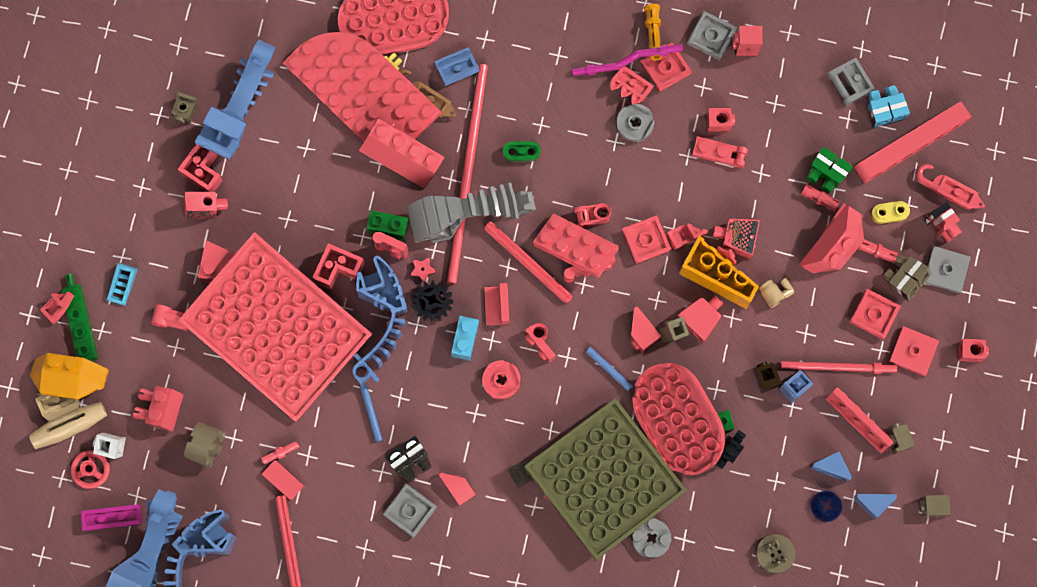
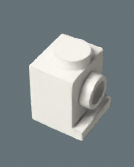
(102, 448)

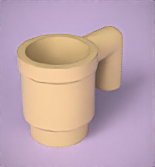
(773, 294)

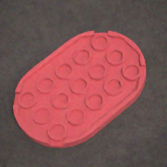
(394, 24)
(678, 418)

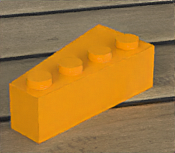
(718, 274)

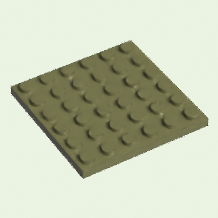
(605, 479)

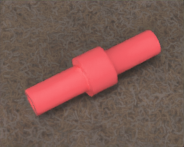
(280, 452)

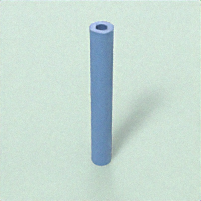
(609, 369)
(371, 413)

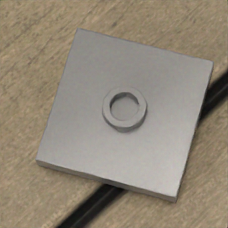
(711, 35)
(947, 269)
(409, 510)

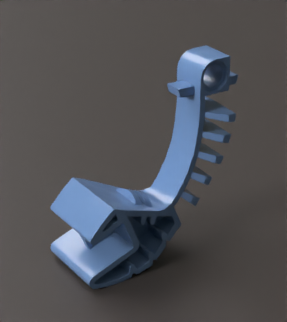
(226, 126)
(384, 292)
(201, 537)
(143, 567)

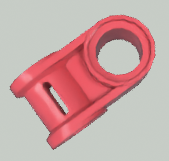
(590, 215)

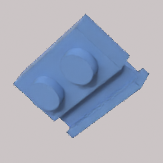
(457, 66)

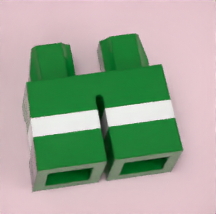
(832, 177)

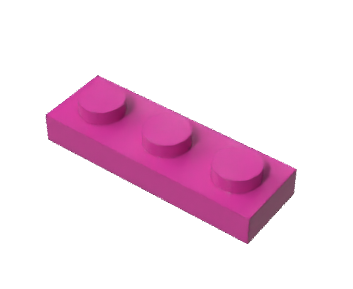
(111, 517)

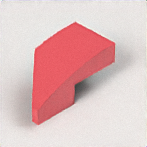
(684, 235)
(57, 306)
(457, 486)

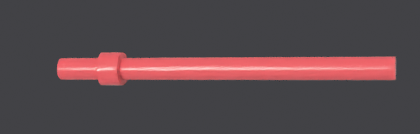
(876, 368)

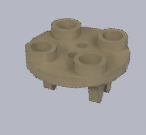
(771, 545)

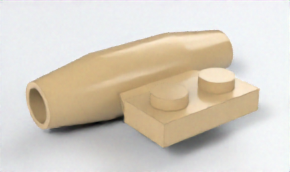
(64, 419)

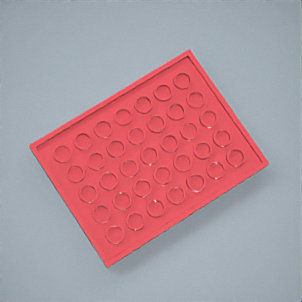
(275, 327)

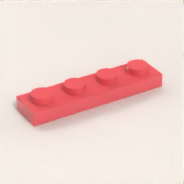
(859, 420)

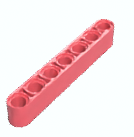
(912, 142)

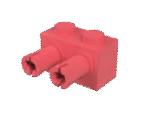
(163, 407)

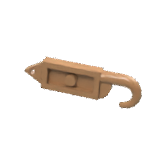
(438, 100)

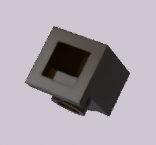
(769, 369)

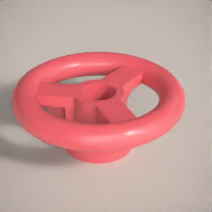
(83, 469)

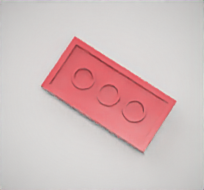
(575, 245)

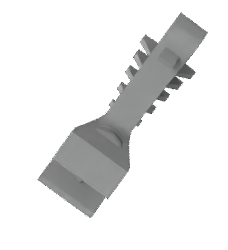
(440, 216)

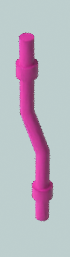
(592, 69)

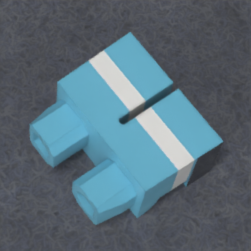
(887, 109)

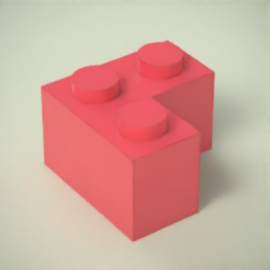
(197, 169)
(335, 262)

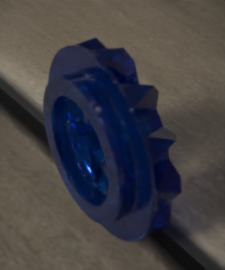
(817, 507)

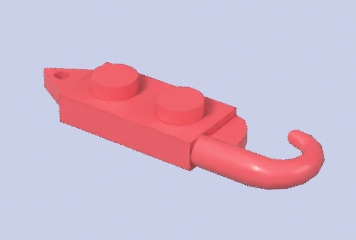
(951, 189)

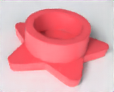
(730, 255)
(422, 274)

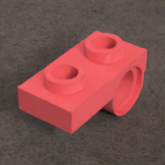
(544, 352)

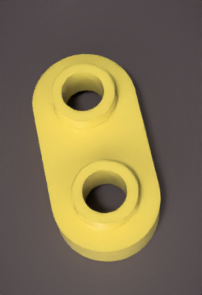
(891, 212)

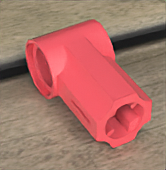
(166, 317)

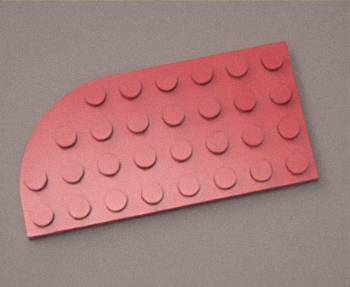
(360, 85)

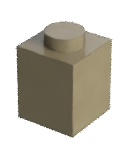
(935, 505)

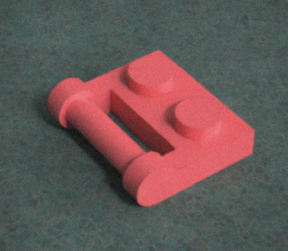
(395, 247)

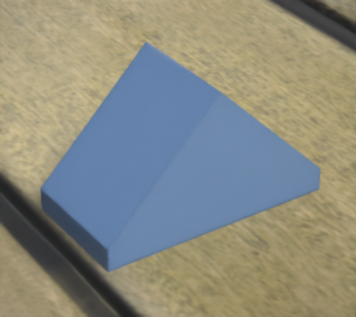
(795, 386)
(833, 466)
(875, 503)

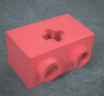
(747, 40)

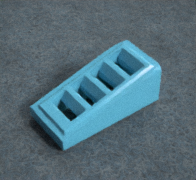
(133, 271)

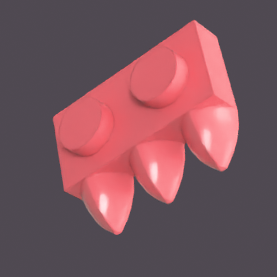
(631, 84)

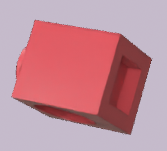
(715, 126)
(965, 353)

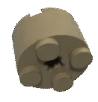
(204, 444)

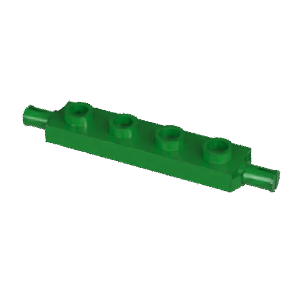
(80, 322)

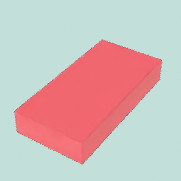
(282, 480)

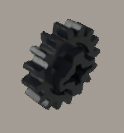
(424, 298)
(731, 449)

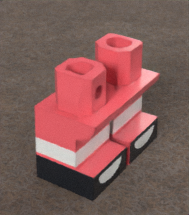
(945, 221)

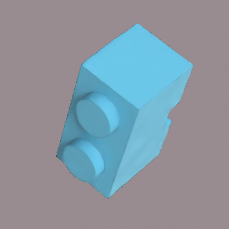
(465, 338)

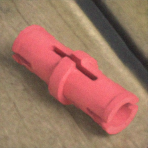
(820, 197)
(878, 251)

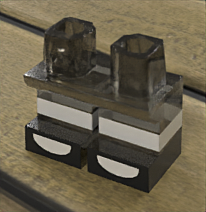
(415, 453)

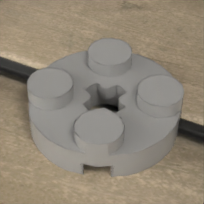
(637, 133)
(651, 550)

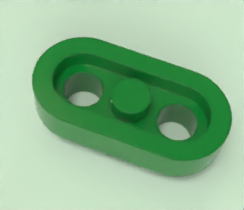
(521, 149)

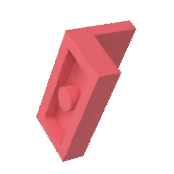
(496, 305)

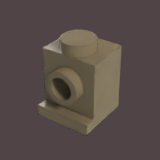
(184, 115)
(673, 330)
(901, 438)

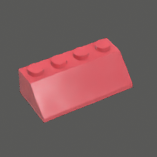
(401, 153)

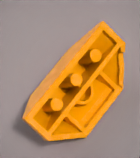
(67, 376)

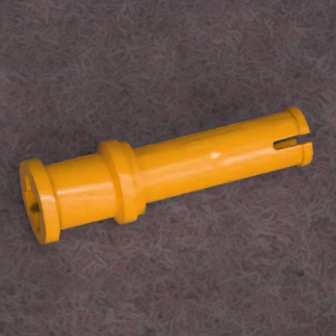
(653, 23)

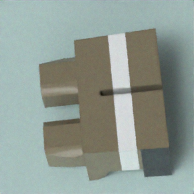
(909, 277)

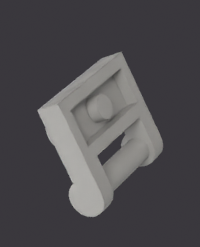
(855, 78)

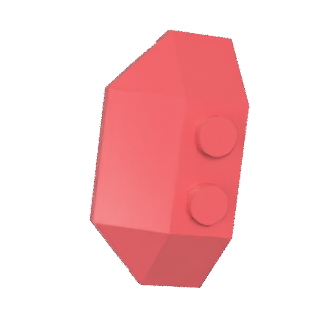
(836, 243)

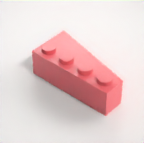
(213, 261)

